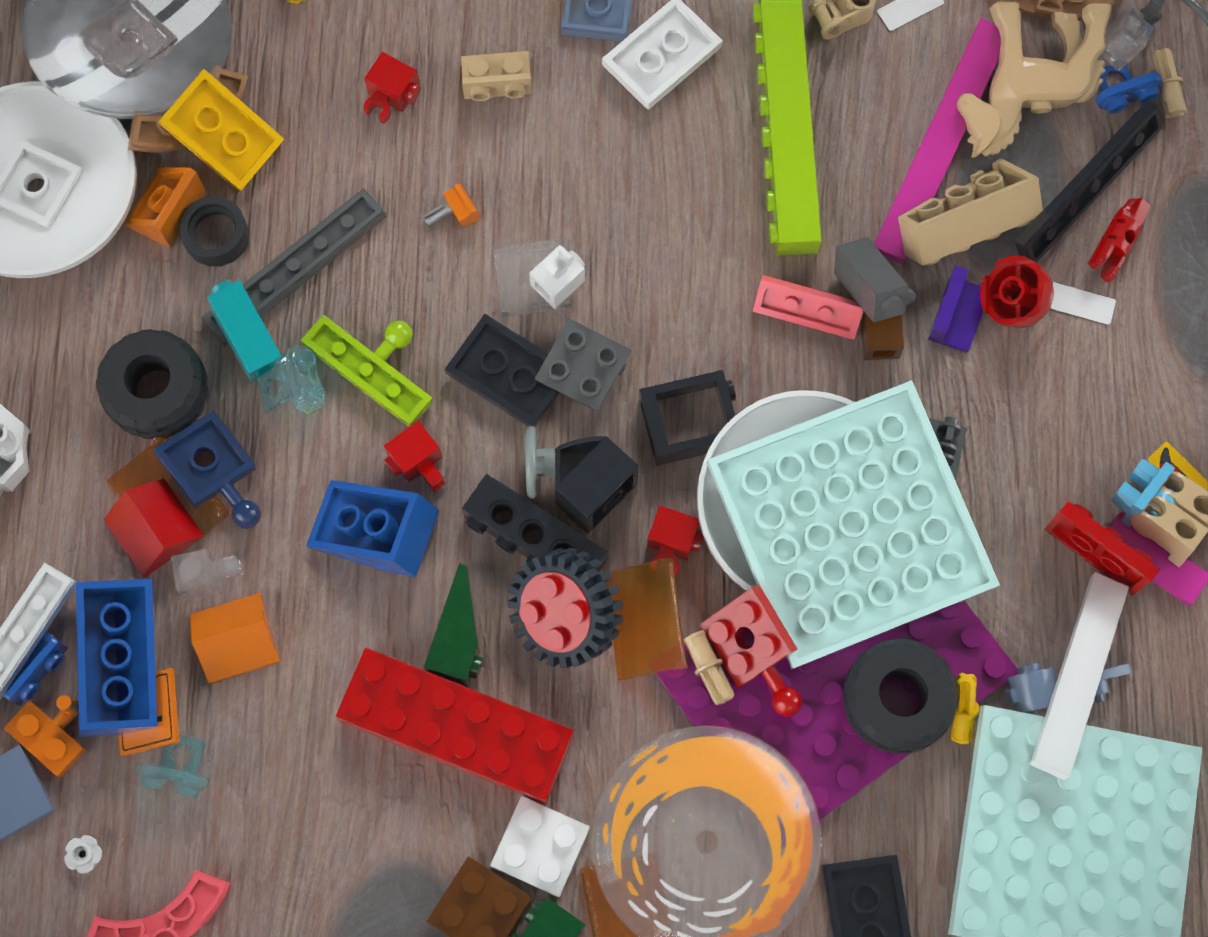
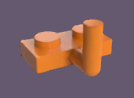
(46, 736)

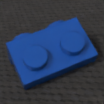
(45, 658)

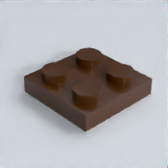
(479, 904)

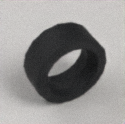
(204, 208)

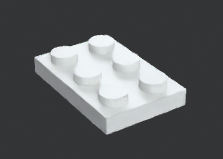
(662, 53)

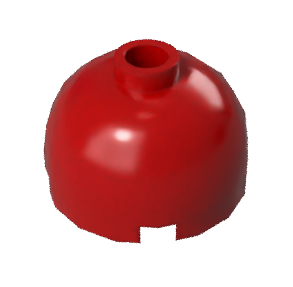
(1017, 292)

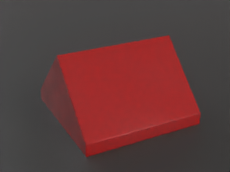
(152, 525)

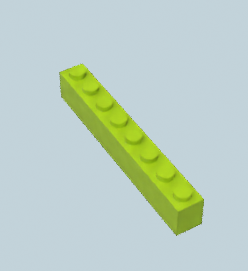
(788, 127)

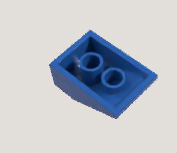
(374, 527)

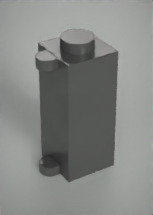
(872, 280)

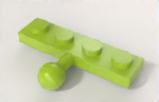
(368, 369)

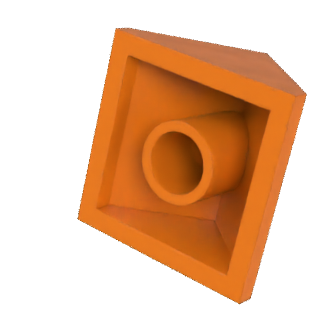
(164, 202)
(233, 638)

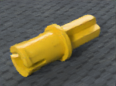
(964, 719)

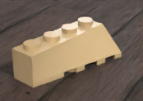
(971, 213)

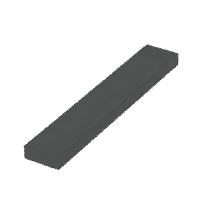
(308, 255)

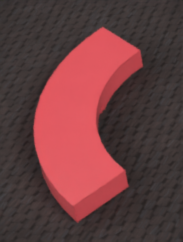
(178, 919)

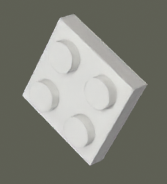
(540, 846)

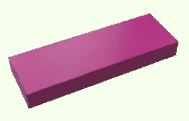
(1182, 582)

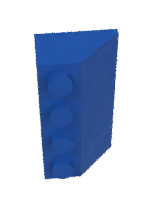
(115, 657)

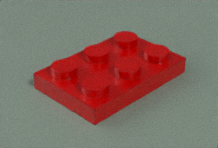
(1102, 547)

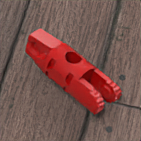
(1119, 238)

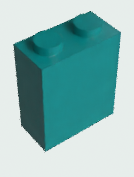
(243, 329)

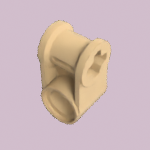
(840, 15)

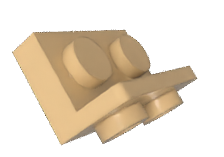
(496, 75)

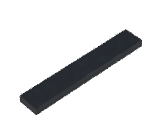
(1090, 182)

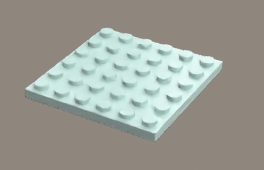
(853, 522)
(1075, 852)

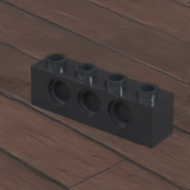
(494, 497)

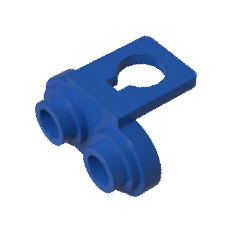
(1120, 95)

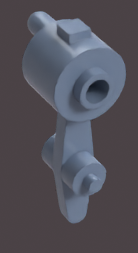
(1035, 686)

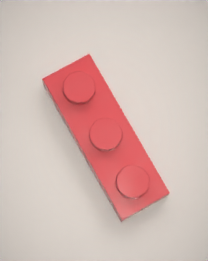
(808, 307)

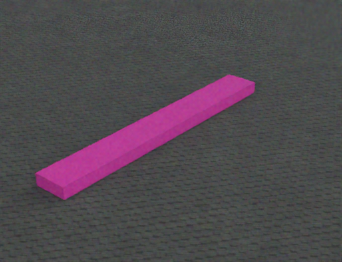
(942, 136)

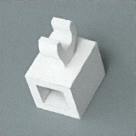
(558, 275)

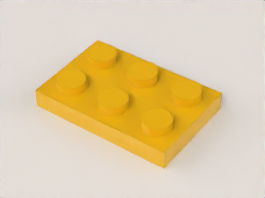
(221, 130)

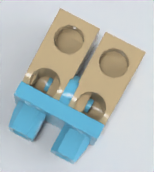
(1167, 511)

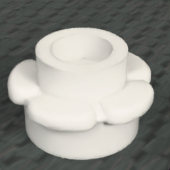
(92, 857)

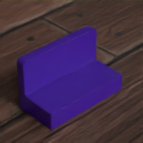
(958, 313)

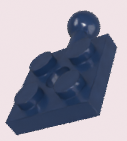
(204, 483)

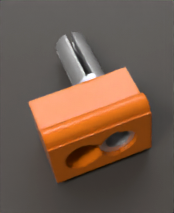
(458, 202)

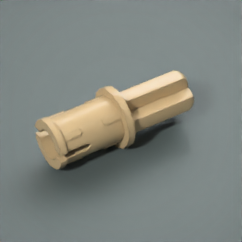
(1171, 88)
(709, 667)

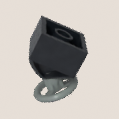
(588, 474)

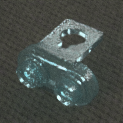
(298, 381)
(187, 781)

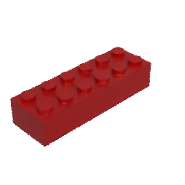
(455, 725)

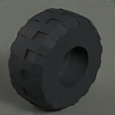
(137, 356)
(927, 673)

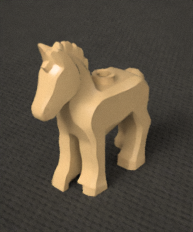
(1035, 81)

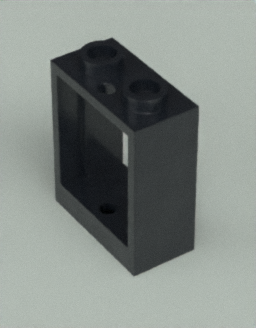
(648, 397)

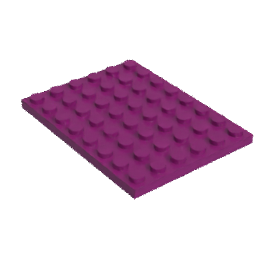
(819, 736)

